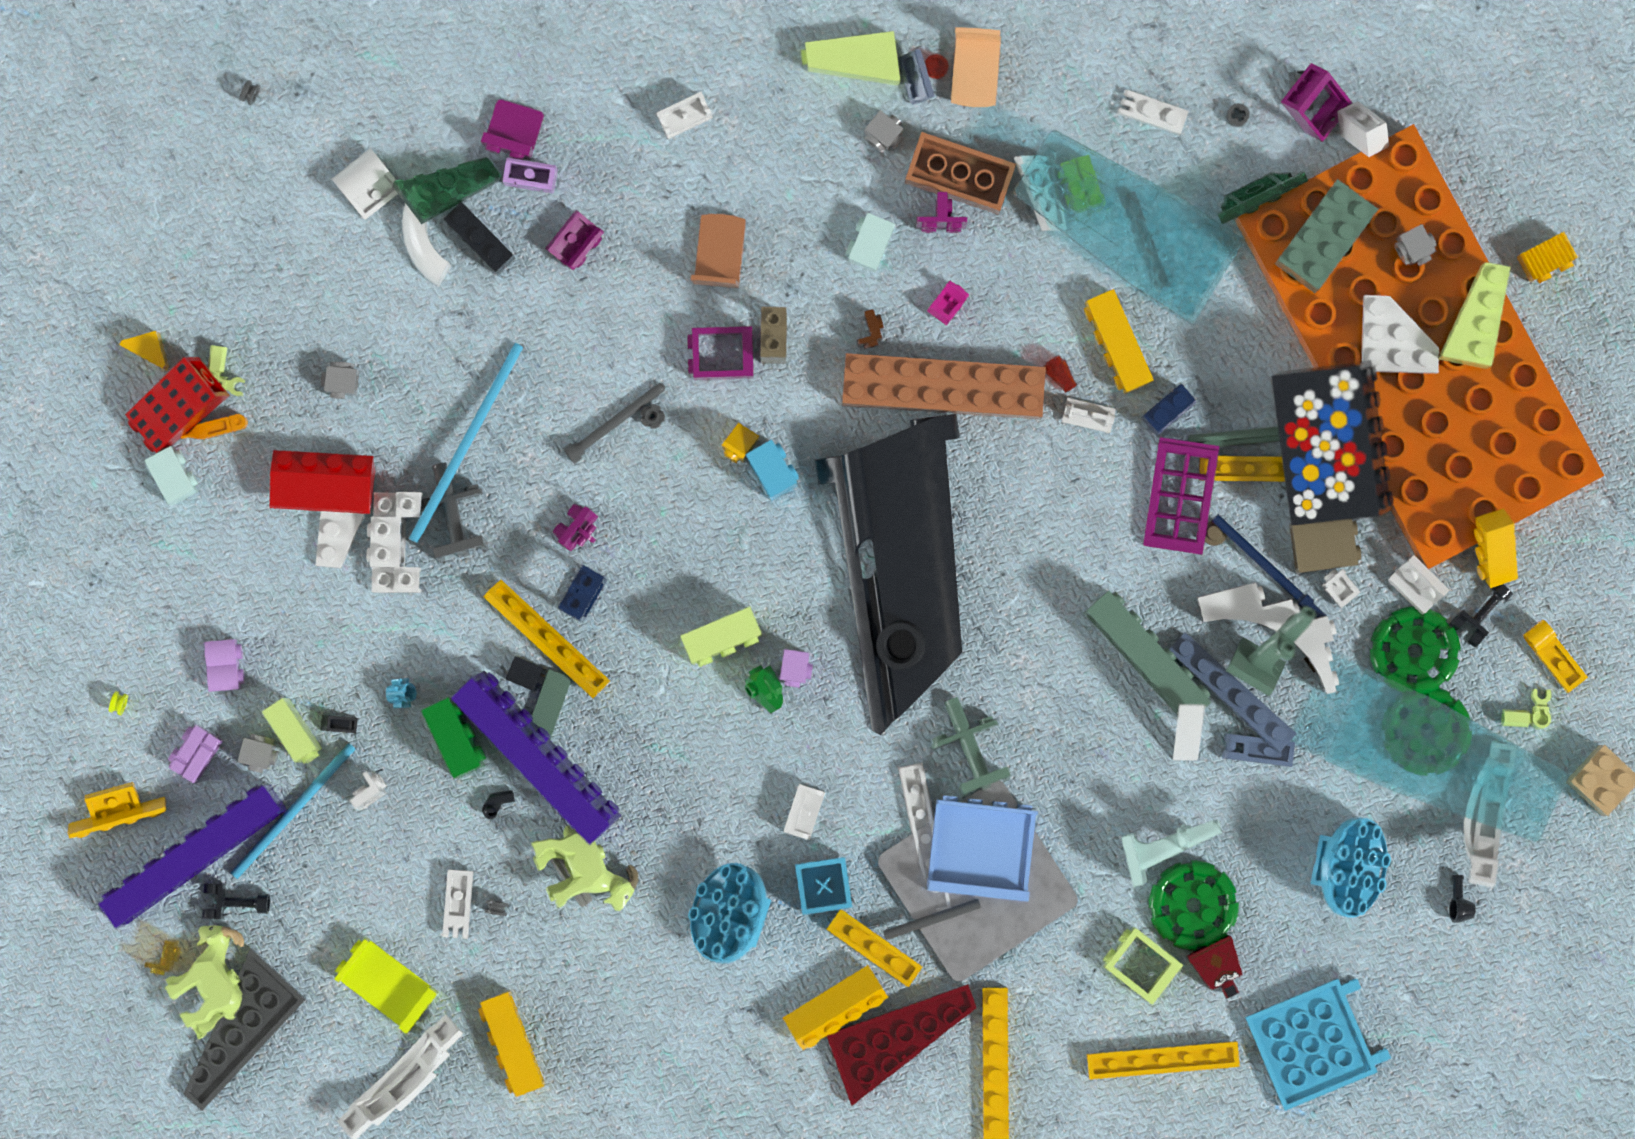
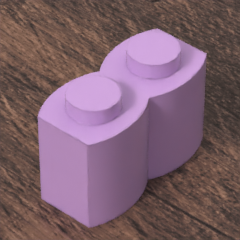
(223, 665)

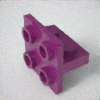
(943, 217)

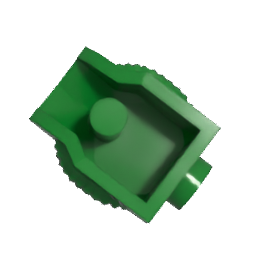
(765, 688)

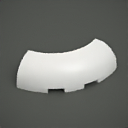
(421, 248)

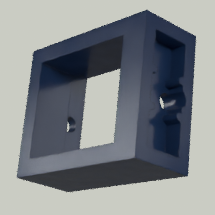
(580, 603)

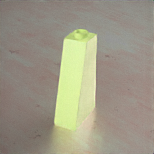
(856, 57)

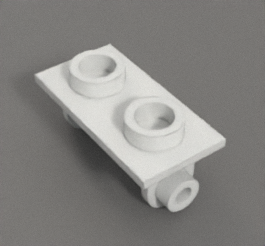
(1088, 415)

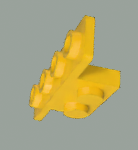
(113, 808)

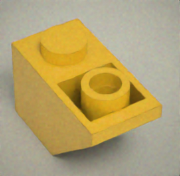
(739, 443)

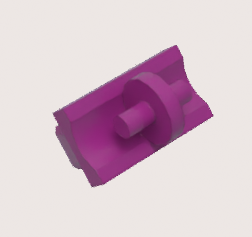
(579, 530)

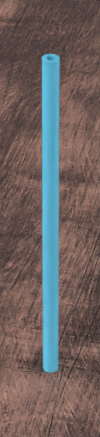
(465, 443)

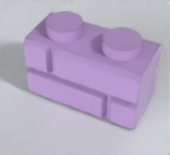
(530, 175)
(194, 753)

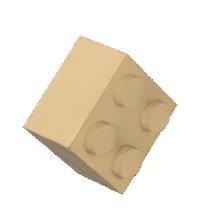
(1602, 780)

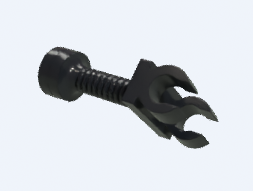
(1499, 593)
(261, 903)

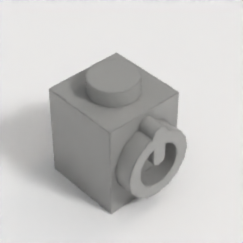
(884, 132)
(1415, 246)
(340, 380)
(258, 753)

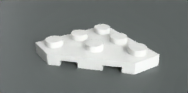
(1394, 339)

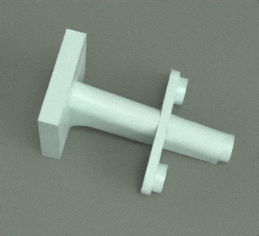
(1144, 855)

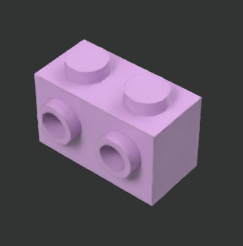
(795, 668)

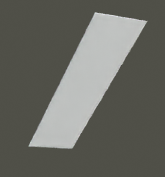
(1188, 732)

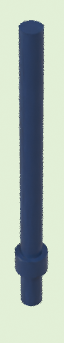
(1302, 599)

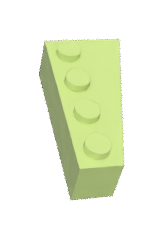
(1478, 321)

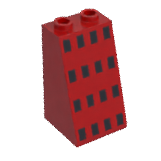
(176, 404)

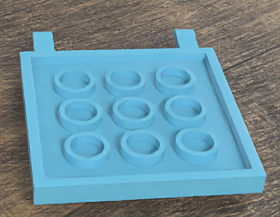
(1313, 1043)

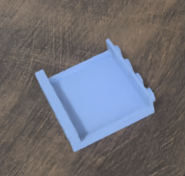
(981, 849)

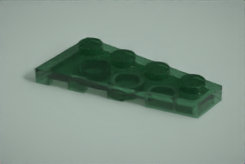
(442, 190)

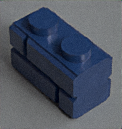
(1169, 409)

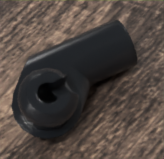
(495, 801)

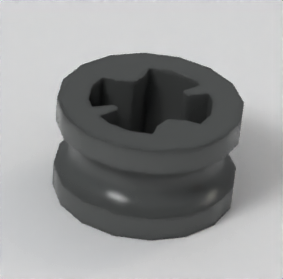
(249, 92)
(1241, 108)
(496, 907)

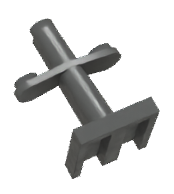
(459, 541)

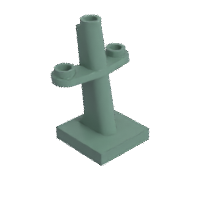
(1262, 664)
(973, 755)

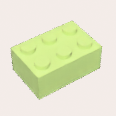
(721, 637)

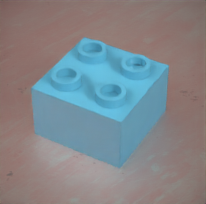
(772, 470)
(823, 885)

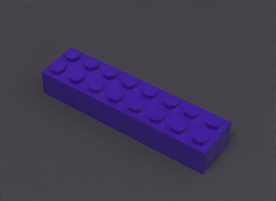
(537, 756)
(194, 855)

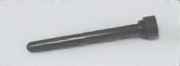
(576, 450)

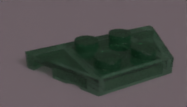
(1264, 189)

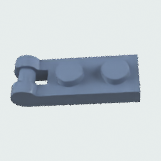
(1257, 751)

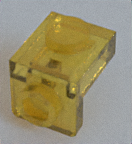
(169, 955)

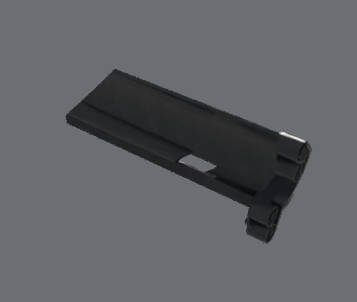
(902, 503)

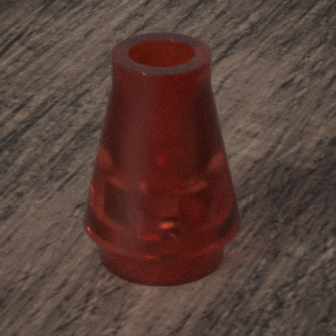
(1060, 373)

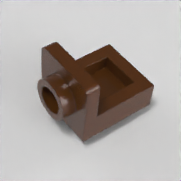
(874, 324)

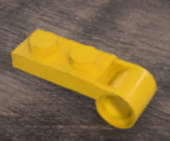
(1554, 656)

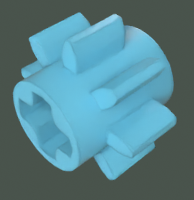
(401, 693)

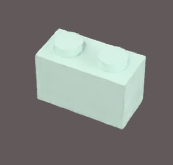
(870, 242)
(171, 475)

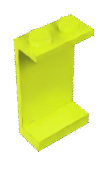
(386, 984)

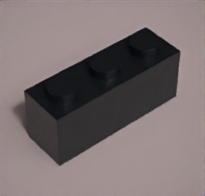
(479, 238)

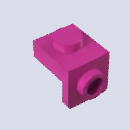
(948, 302)

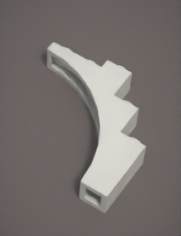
(1245, 604)

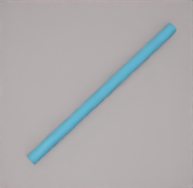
(293, 810)

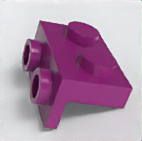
(575, 240)

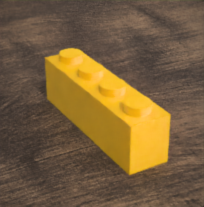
(1118, 341)
(835, 1007)
(512, 1044)

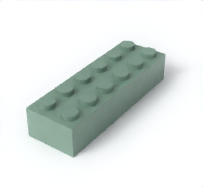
(1144, 652)

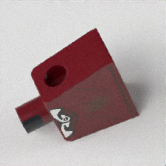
(1218, 966)

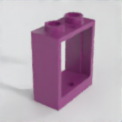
(1306, 91)
(747, 344)

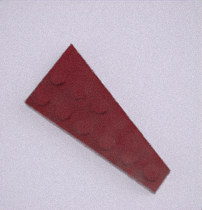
(884, 1044)

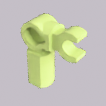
(216, 365)
(1538, 719)

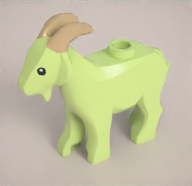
(213, 980)

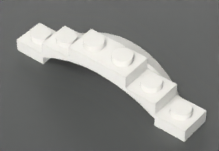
(1482, 848)
(403, 1080)

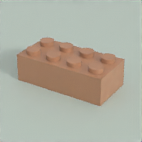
(960, 171)

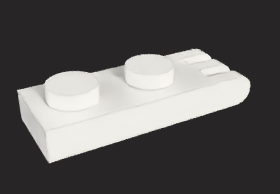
(1153, 112)
(458, 902)

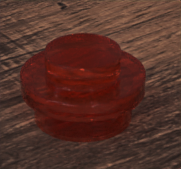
(936, 66)

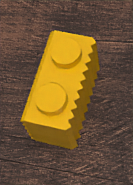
(1547, 257)

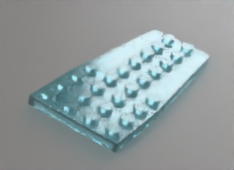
(1129, 224)
(1443, 759)

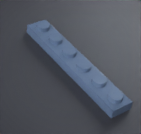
(1232, 693)

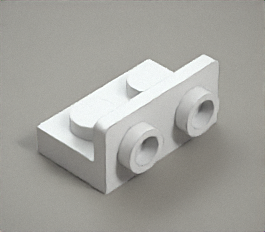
(1418, 584)
(367, 795)

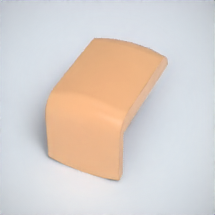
(976, 67)

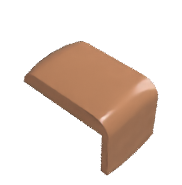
(720, 251)

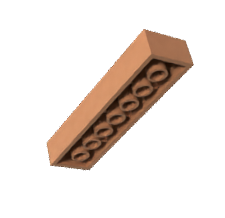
(944, 386)

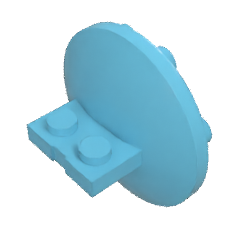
(1350, 866)
(729, 913)

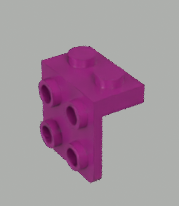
(513, 130)

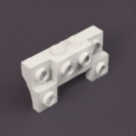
(389, 542)

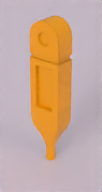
(218, 427)

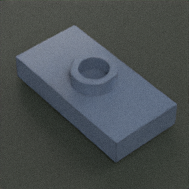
(916, 77)

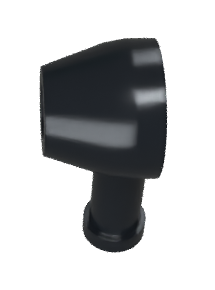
(1460, 909)

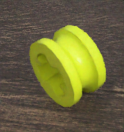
(118, 703)

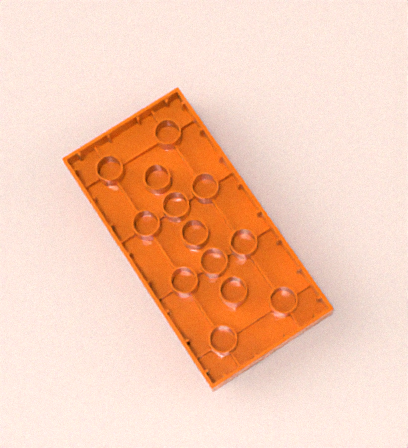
(1452, 437)

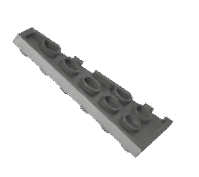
(264, 1008)

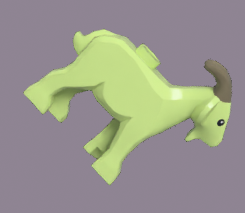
(585, 870)

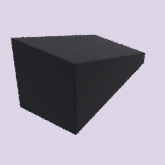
(338, 724)

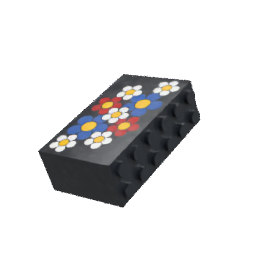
(1332, 443)

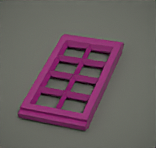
(1174, 542)

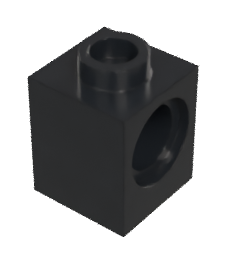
(526, 674)

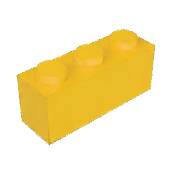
(1496, 548)

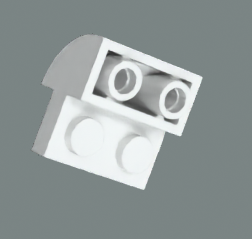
(366, 184)

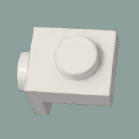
(1340, 587)

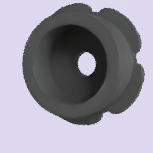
(652, 409)

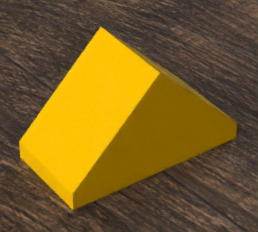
(148, 347)

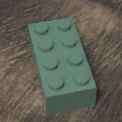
(1326, 236)

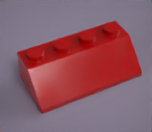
(321, 481)

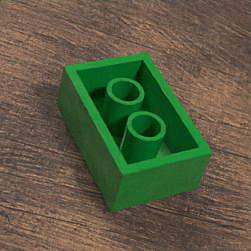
(454, 738)

